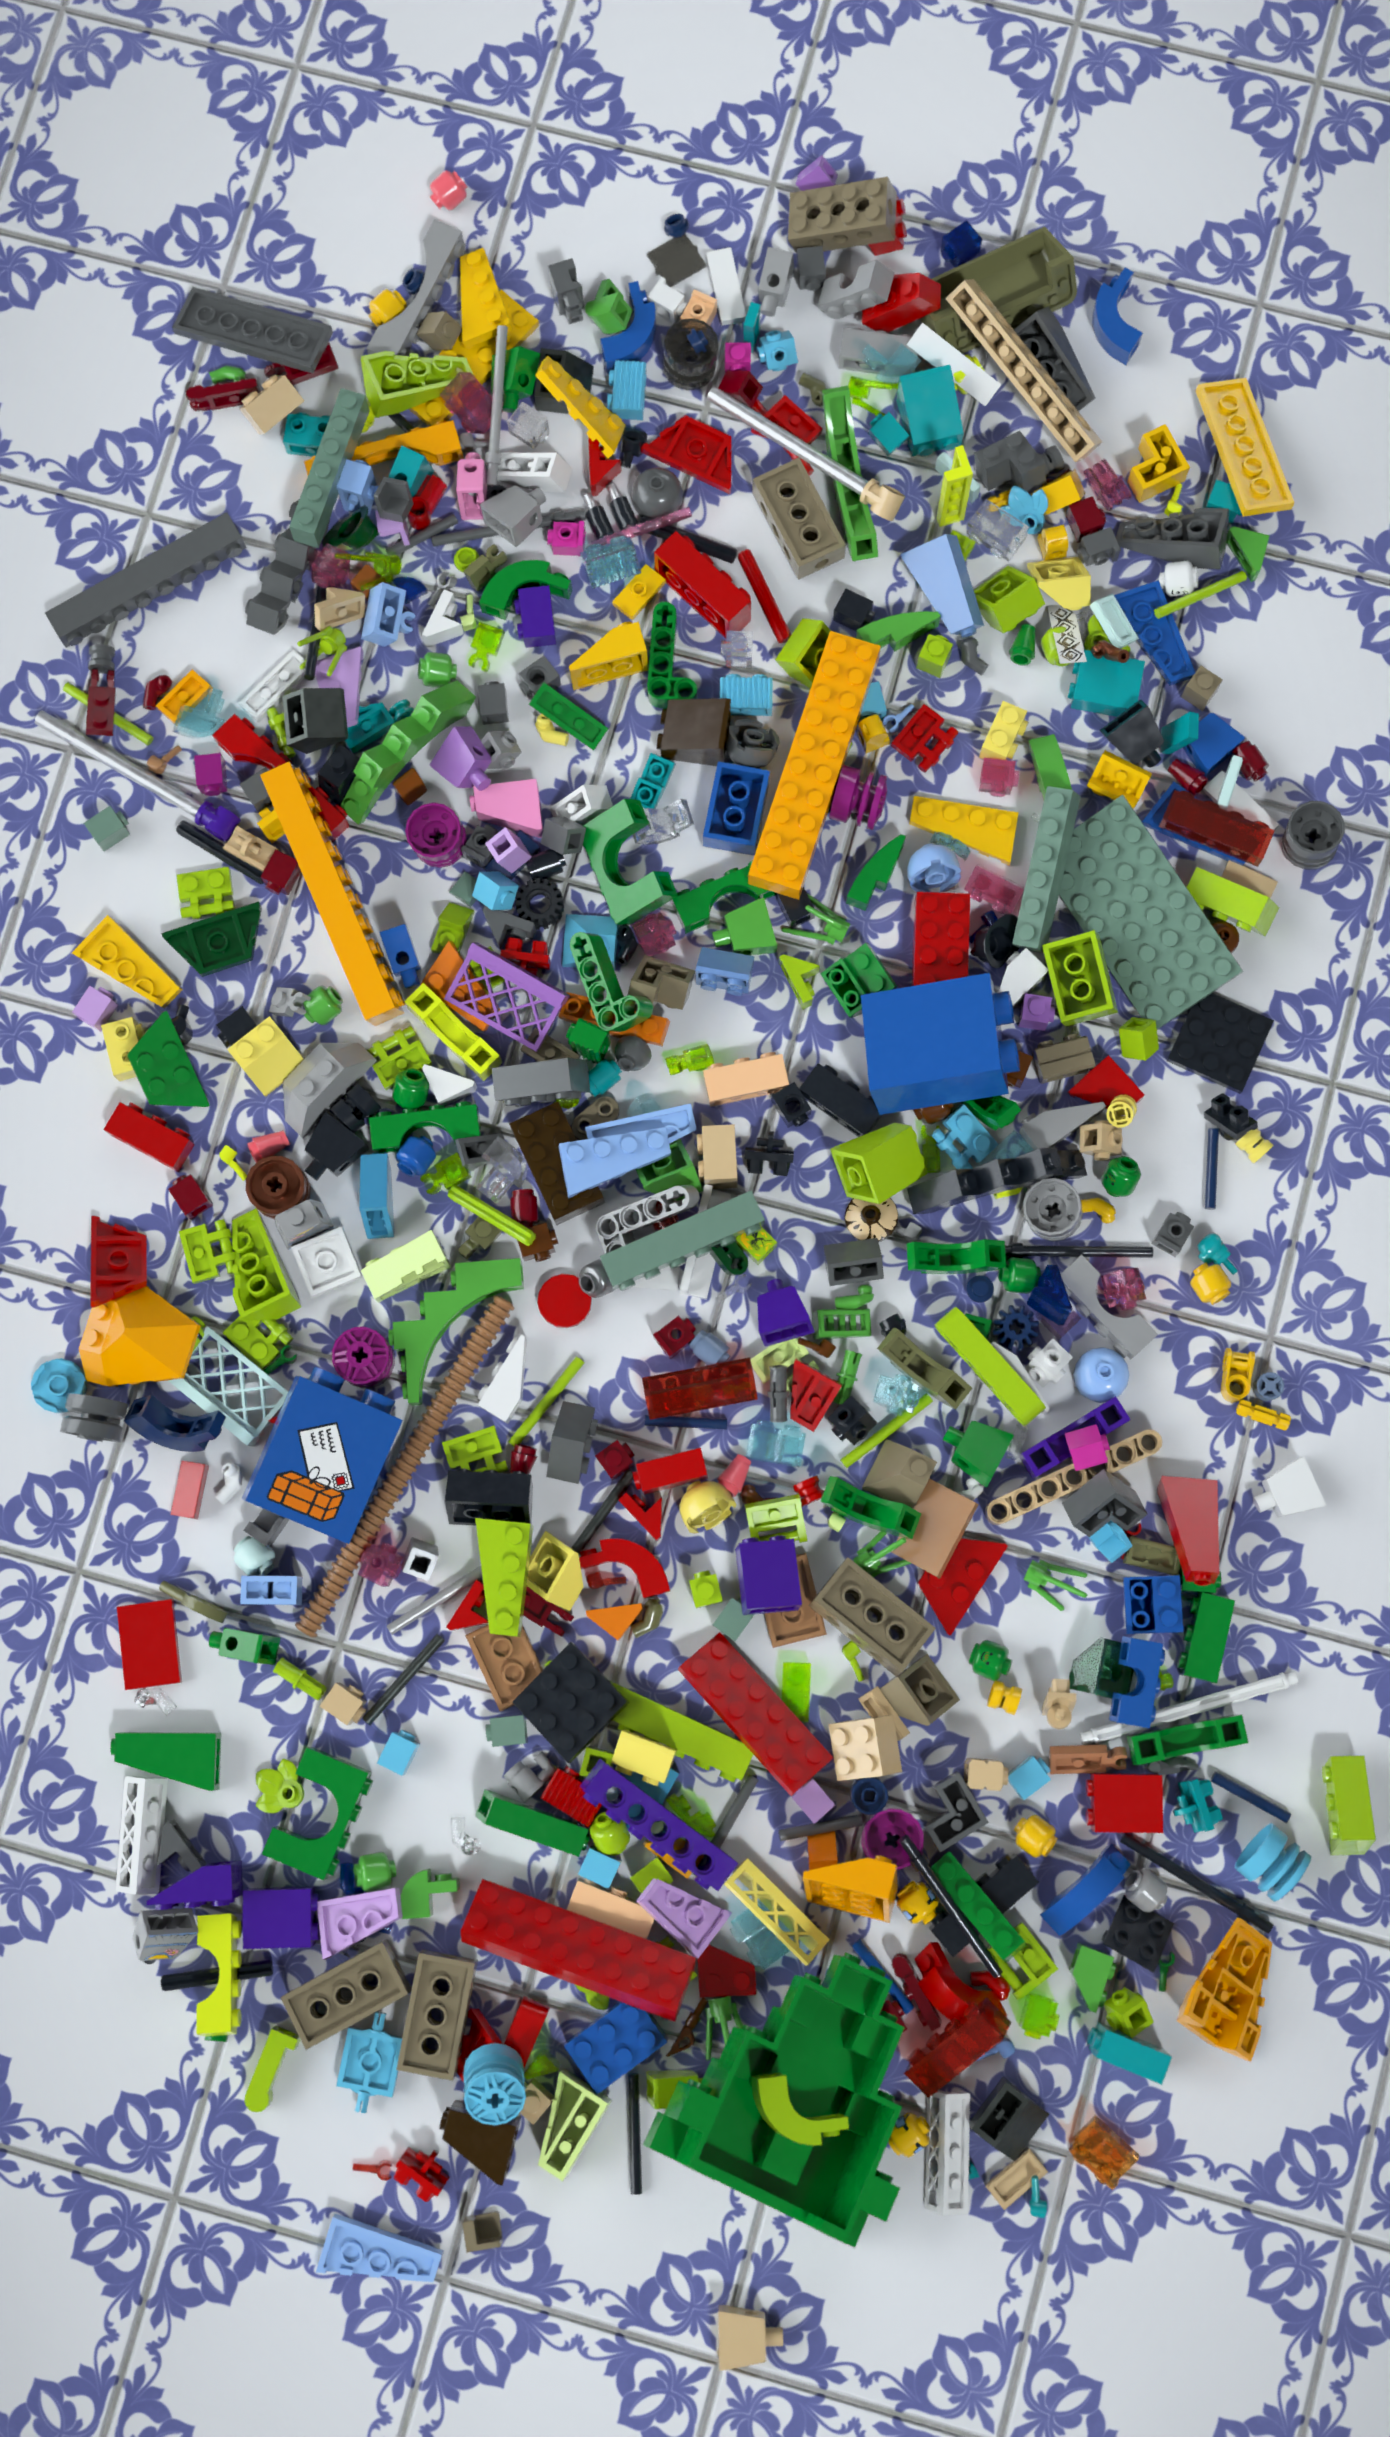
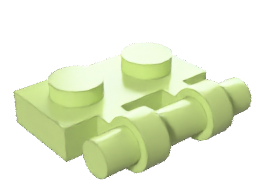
(779, 1354)

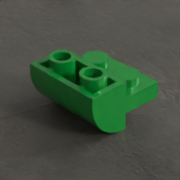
(855, 976)

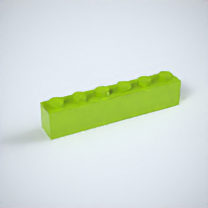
(684, 1734)

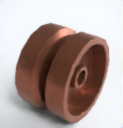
(269, 1174)

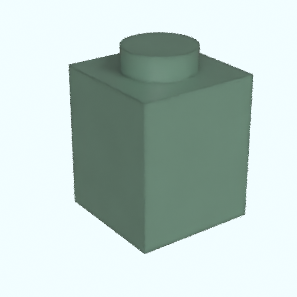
(107, 828)
(732, 1620)
(507, 1730)

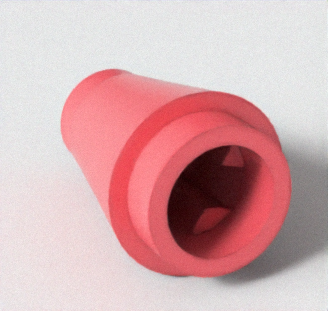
(267, 1145)
(735, 1474)

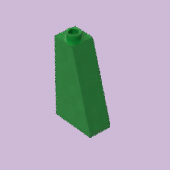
(173, 1755)
(532, 1823)

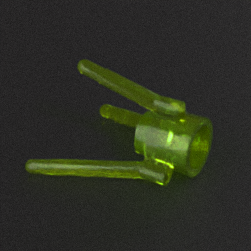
(861, 389)
(384, 565)

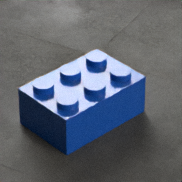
(736, 808)
(615, 2044)

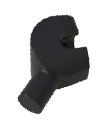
(631, 445)
(182, 1027)

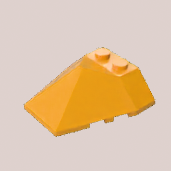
(137, 1340)
(1227, 1992)

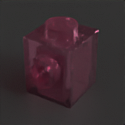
(328, 570)
(998, 777)

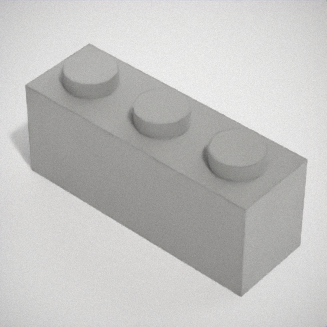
(856, 339)

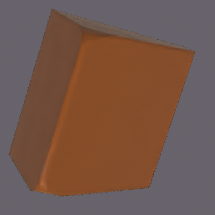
(363, 577)
(409, 786)

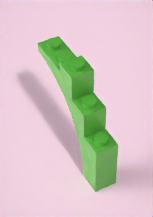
(841, 446)
(403, 741)
(419, 1337)

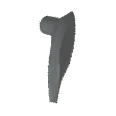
(1170, 1766)

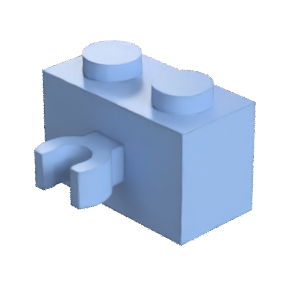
(357, 485)
(385, 615)

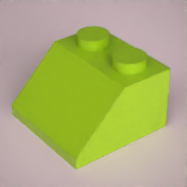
(1008, 598)
(804, 650)

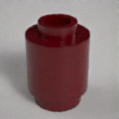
(1254, 763)
(524, 1207)

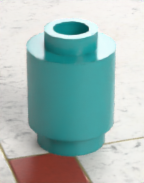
(603, 1077)

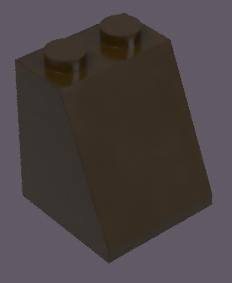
(695, 730)
(481, 2144)

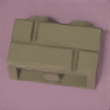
(1063, 1058)

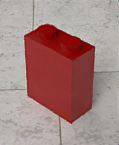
(670, 1471)
(1125, 1803)

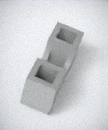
(844, 297)

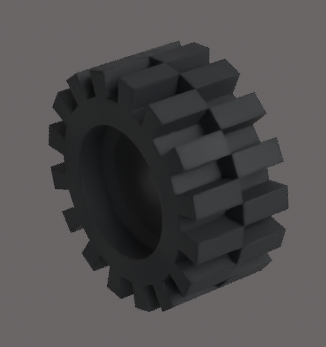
(540, 888)

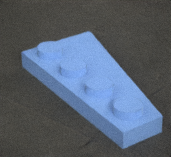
(677, 1120)
(376, 2252)

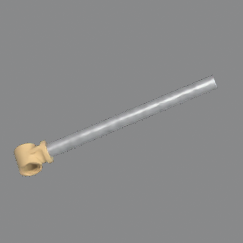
(883, 499)

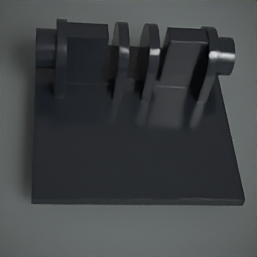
(1138, 1934)

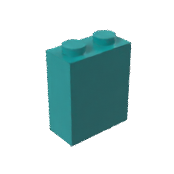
(1105, 685)
(1129, 2053)

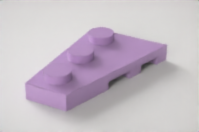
(345, 676)
(683, 1916)
(355, 1917)

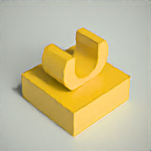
(270, 825)

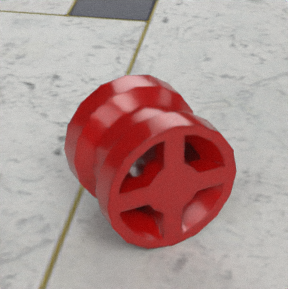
(809, 1490)

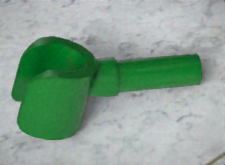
(281, 1360)
(1164, 1970)

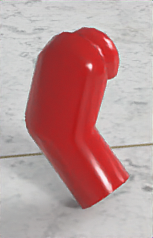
(998, 1984)

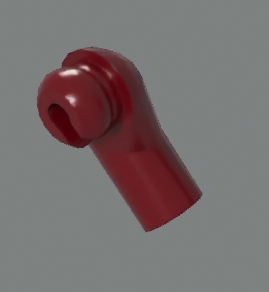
(155, 689)

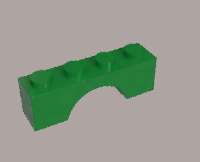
(695, 905)
(391, 1131)
(1187, 1739)
(978, 1907)

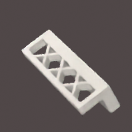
(699, 1271)
(144, 1836)
(951, 2153)

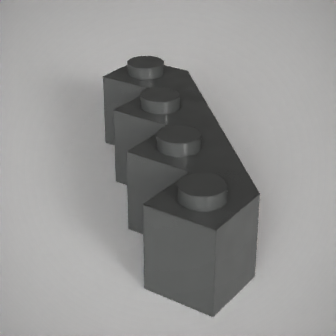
(280, 582)

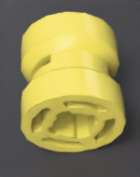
(1125, 1106)
(1249, 1140)

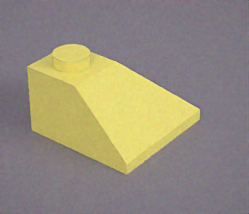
(1064, 581)
(555, 1572)

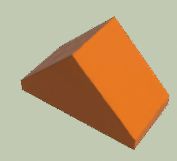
(615, 1619)
(822, 1850)

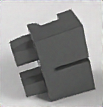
(566, 290)

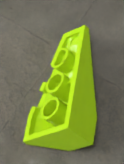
(403, 382)
(261, 1279)

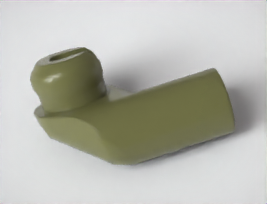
(815, 387)
(651, 1619)

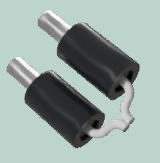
(621, 510)

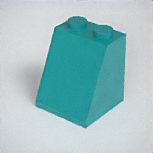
(930, 410)

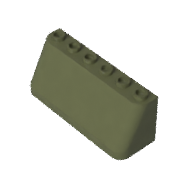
(1017, 280)

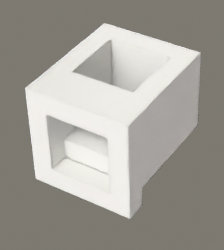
(668, 301)

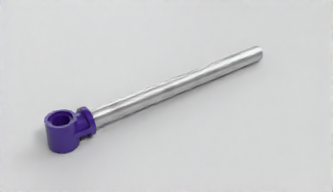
(217, 821)

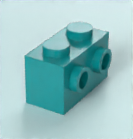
(304, 433)

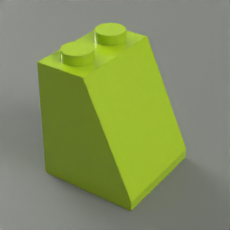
(879, 1163)

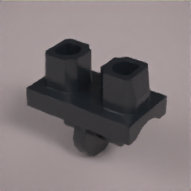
(1230, 1119)
(781, 1158)

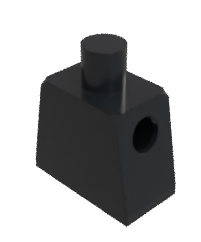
(1135, 734)
(338, 774)
(332, 1148)

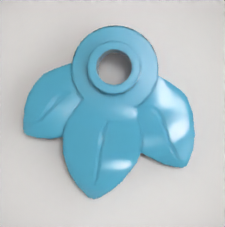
(1025, 506)

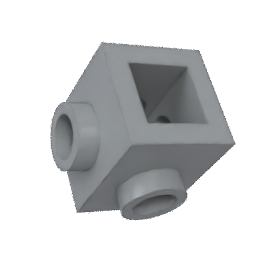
(502, 749)

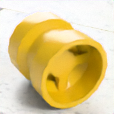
(1009, 1701)

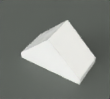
(448, 1086)

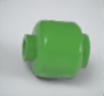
(436, 669)
(323, 1005)
(374, 1872)

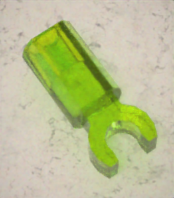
(930, 1151)

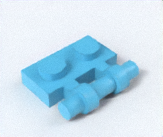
(969, 1133)

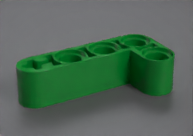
(665, 655)
(589, 951)

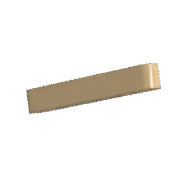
(1063, 1487)

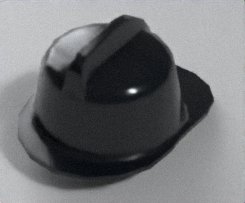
(994, 942)

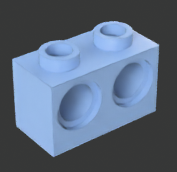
(271, 1590)

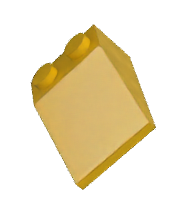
(612, 657)

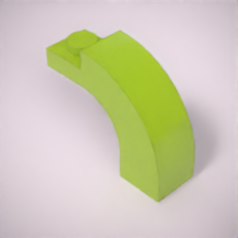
(773, 2104)

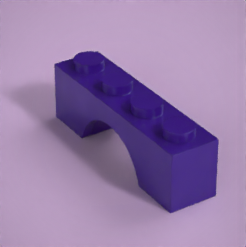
(1055, 1447)

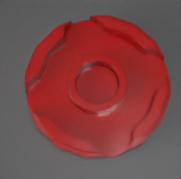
(563, 1301)

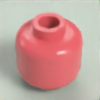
(448, 190)

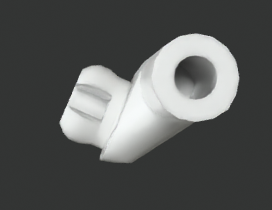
(233, 1482)
(974, 1489)

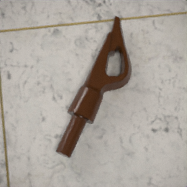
(687, 2030)

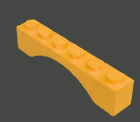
(437, 443)

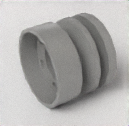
(1047, 1195)

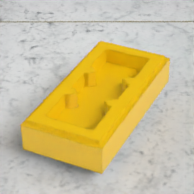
(639, 592)

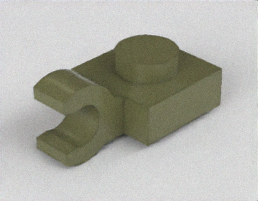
(483, 568)
(480, 1234)

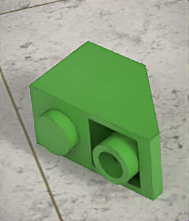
(1090, 1972)

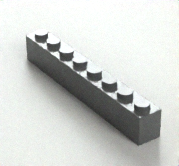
(146, 580)

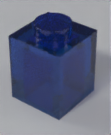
(960, 244)

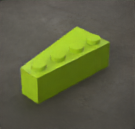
(505, 1567)

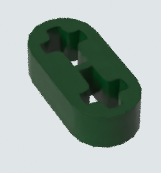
(724, 1260)

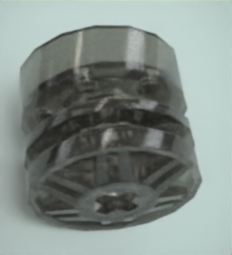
(680, 361)

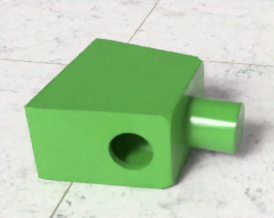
(748, 930)

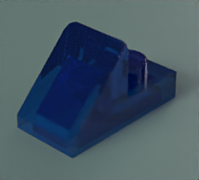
(1051, 1296)

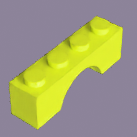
(452, 1032)
(219, 2011)

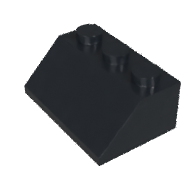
(488, 1496)

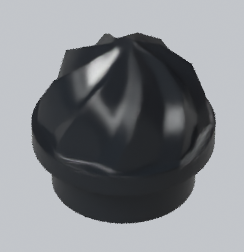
(893, 1322)

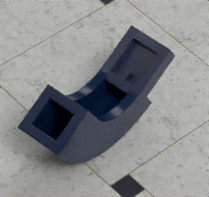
(171, 1429)

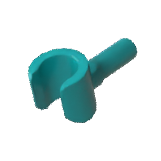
(1037, 2206)

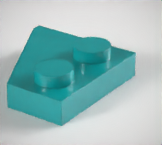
(372, 723)

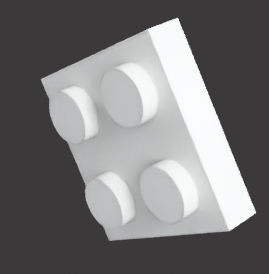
(326, 1262)

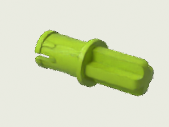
(300, 1679)

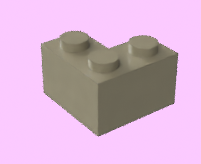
(661, 982)

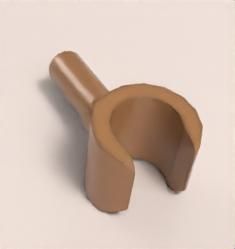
(159, 765)

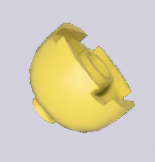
(705, 1505)

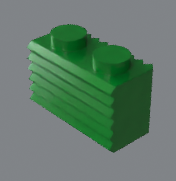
(588, 1040)

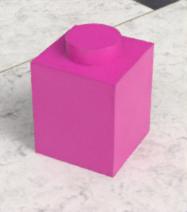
(1087, 1447)

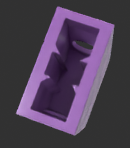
(463, 759)

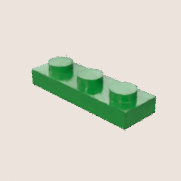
(568, 716)

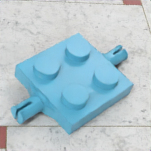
(370, 2062)

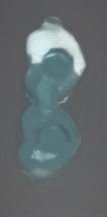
(954, 844)

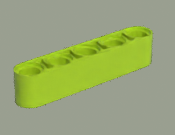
(990, 1366)

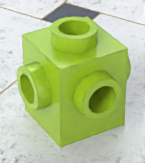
(1128, 2012)

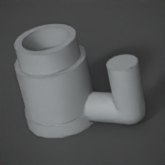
(523, 1779)

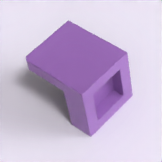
(817, 175)

